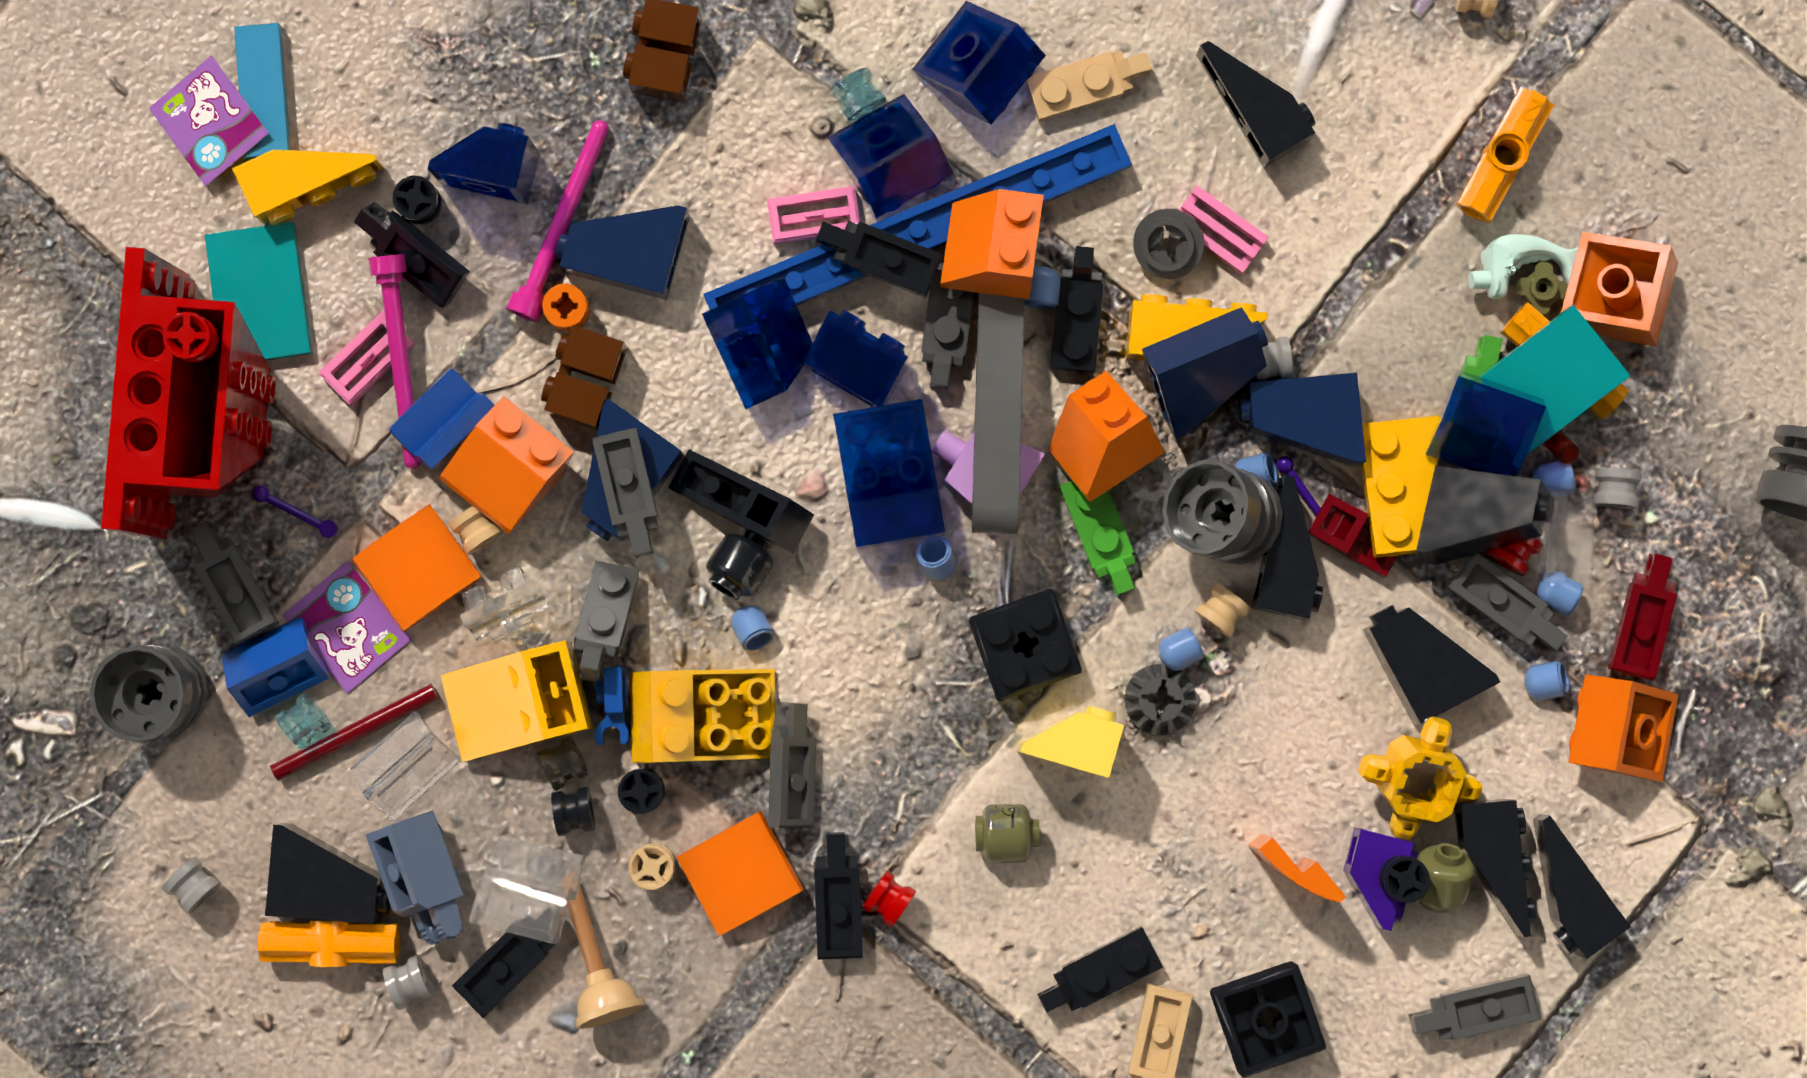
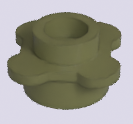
(1542, 275)

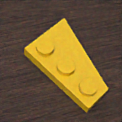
(1397, 482)

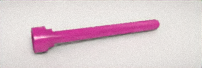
(389, 273)
(528, 299)

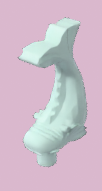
(1509, 253)

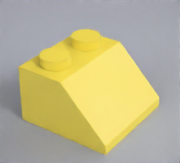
(1079, 741)

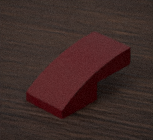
(1348, 533)

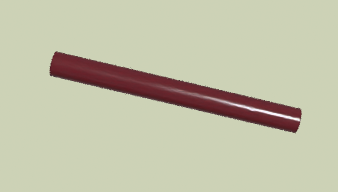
(354, 732)

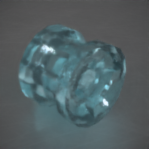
(858, 94)
(303, 721)

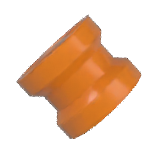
(572, 315)

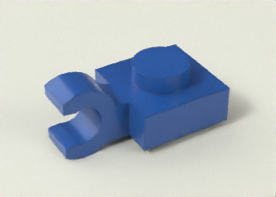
(613, 694)

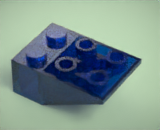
(889, 474)

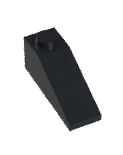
(1261, 108)
(741, 501)
(1289, 567)
(1575, 899)

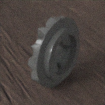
(1159, 261)
(1143, 712)

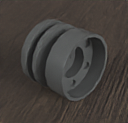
(1786, 489)
(1222, 512)
(124, 697)

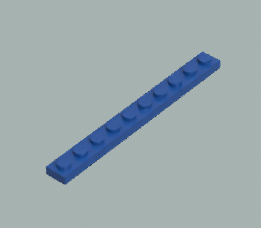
(927, 224)

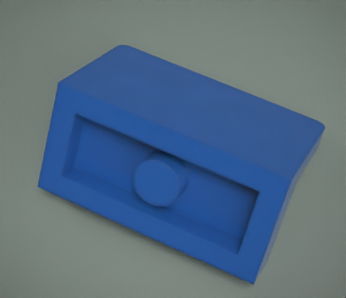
(440, 419)
(273, 667)

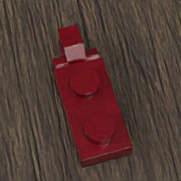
(1644, 620)

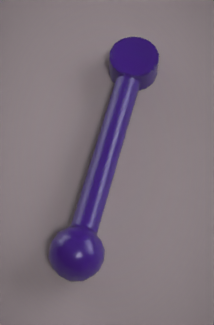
(1285, 466)
(326, 528)

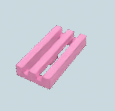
(805, 199)
(1233, 219)
(349, 351)

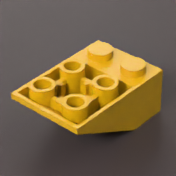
(516, 700)
(701, 715)

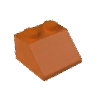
(993, 243)
(1622, 286)
(1102, 437)
(507, 465)
(1623, 727)

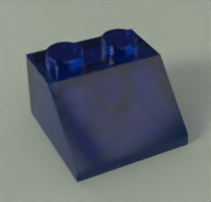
(980, 61)
(891, 155)
(490, 163)
(1485, 425)

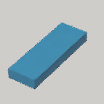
(264, 83)

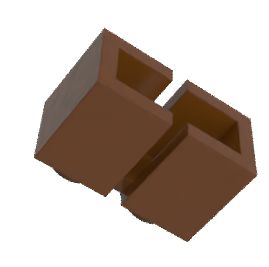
(665, 42)
(591, 356)

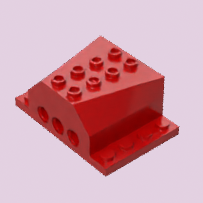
(174, 420)

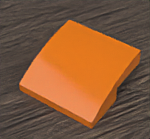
(416, 568)
(740, 873)
(1304, 874)

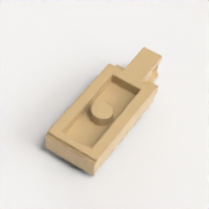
(1085, 83)
(1159, 1033)

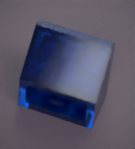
(760, 341)
(856, 359)

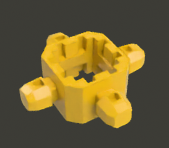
(1437, 803)

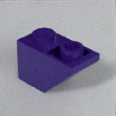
(1362, 866)

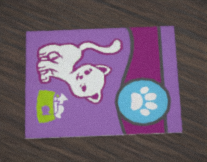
(208, 120)
(348, 626)

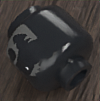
(739, 565)

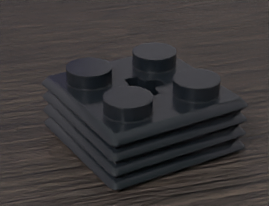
(1013, 672)
(1294, 1031)

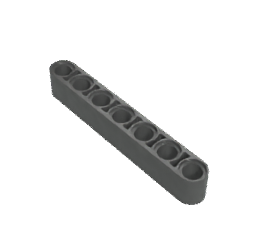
(998, 415)

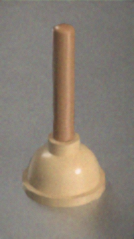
(605, 997)

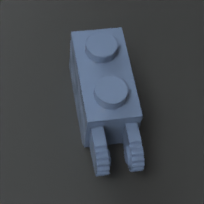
(419, 875)

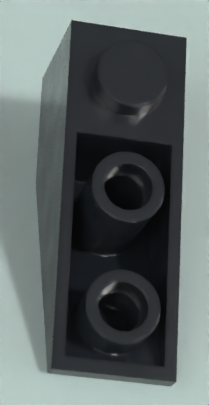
(1491, 839)

